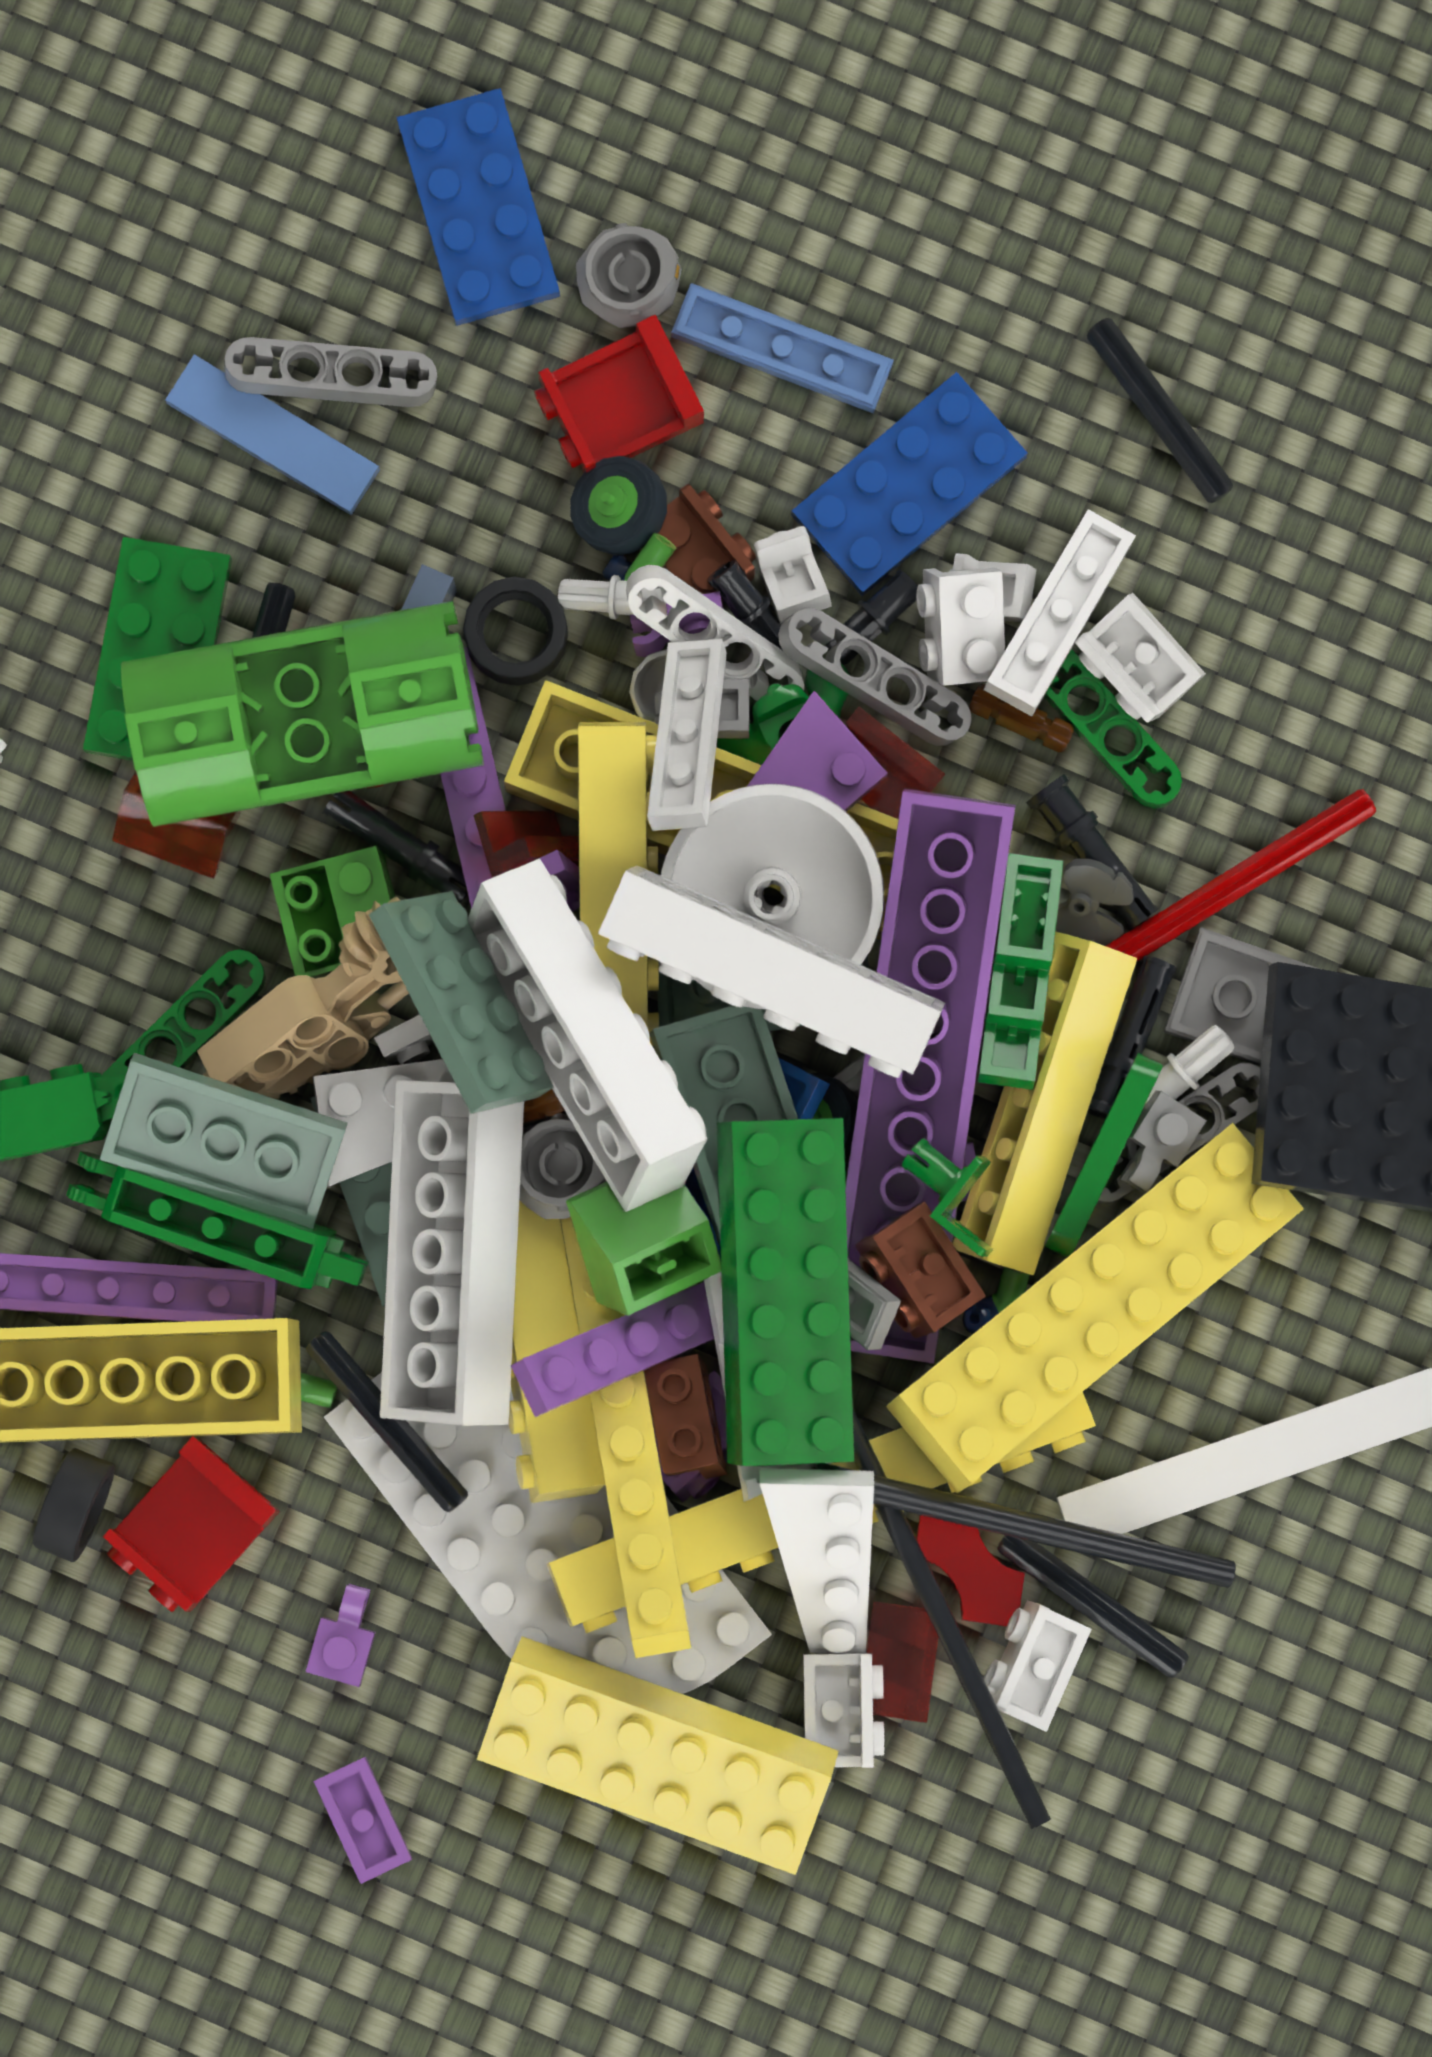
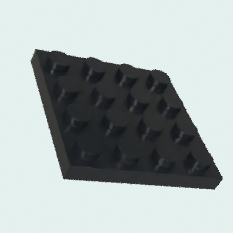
(1346, 1088)

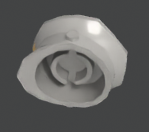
(628, 275)
(555, 1166)

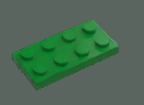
(159, 605)

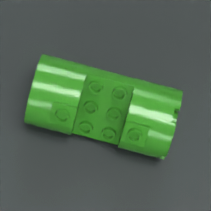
(300, 714)

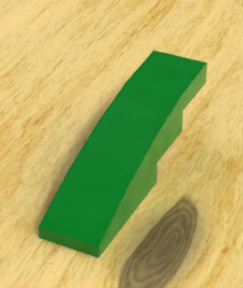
(1020, 971)

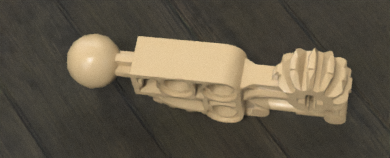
(310, 1021)

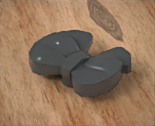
(1090, 885)

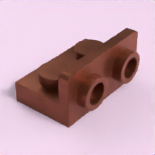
(701, 540)
(921, 1269)
(685, 1417)

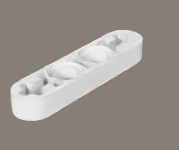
(721, 626)

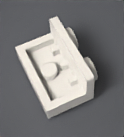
(961, 624)
(1138, 660)
(1035, 1663)
(840, 1706)

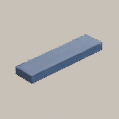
(782, 348)
(273, 435)

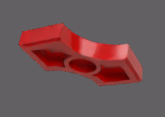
(985, 1586)

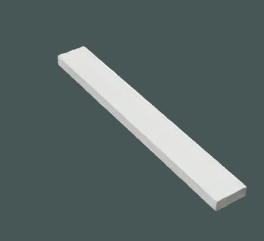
(1254, 1457)

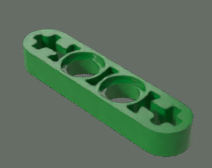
(1108, 716)
(173, 1022)
(1104, 1155)

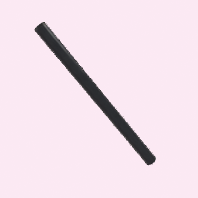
(1048, 1530)

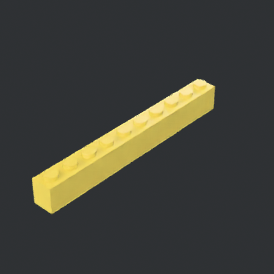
(741, 1532)

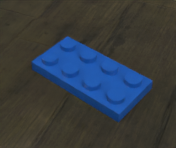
(478, 207)
(909, 484)

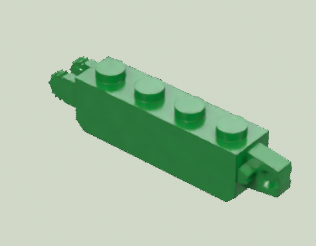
(57, 1112)
(219, 1228)

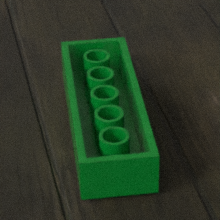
(785, 1292)

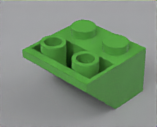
(322, 899)
(644, 1251)

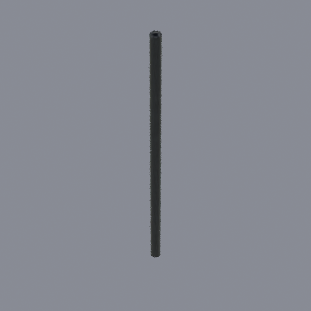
(953, 1642)

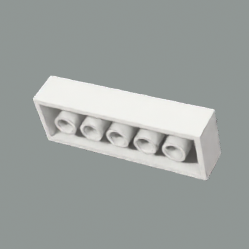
(771, 969)
(587, 1036)
(451, 1258)

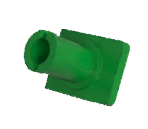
(951, 1185)

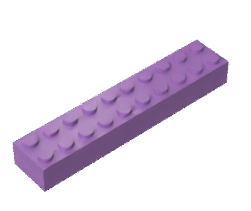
(942, 943)

